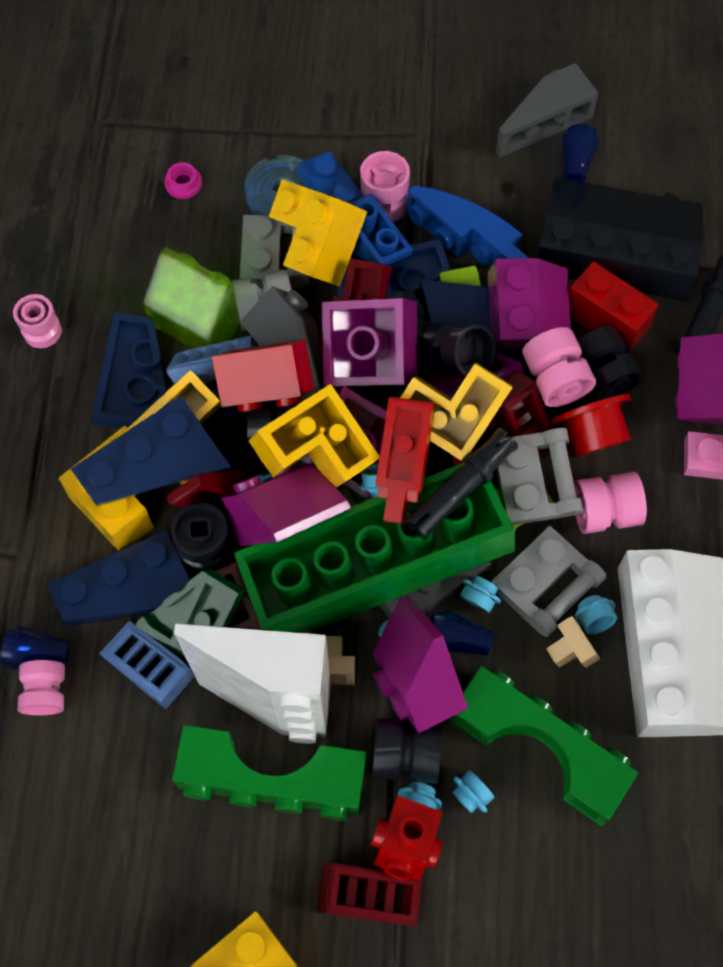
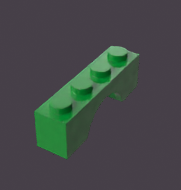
(592, 776)
(326, 783)

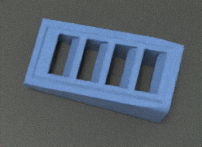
(200, 359)
(171, 686)

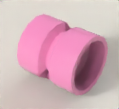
(387, 179)
(556, 363)
(617, 501)

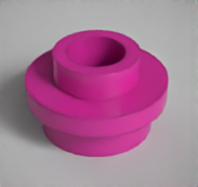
(179, 174)

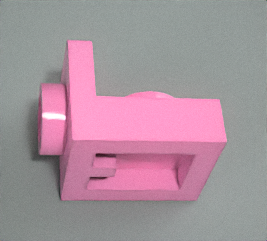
(703, 455)

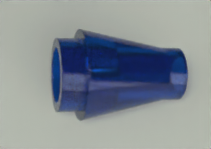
(578, 151)
(462, 634)
(30, 645)

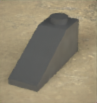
(553, 105)
(284, 318)

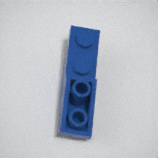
(463, 225)
(379, 237)

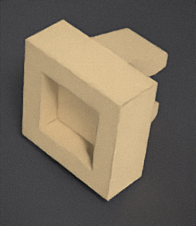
(572, 645)
(341, 667)

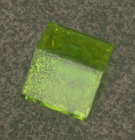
(191, 301)

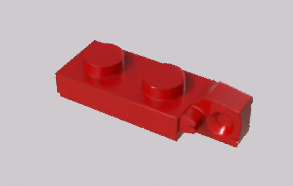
(403, 455)

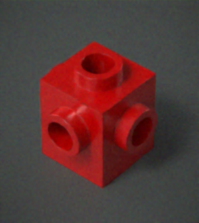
(407, 840)

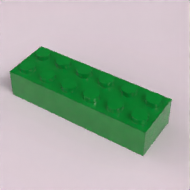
(365, 561)

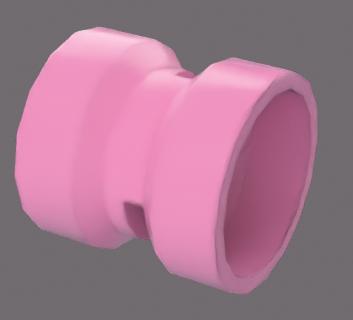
(37, 321)
(41, 685)

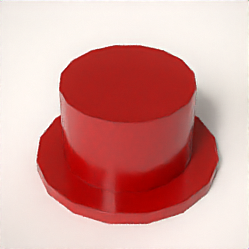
(595, 425)

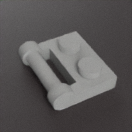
(263, 249)
(522, 480)
(537, 571)

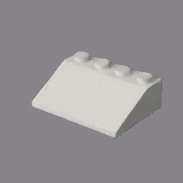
(674, 641)
(265, 674)

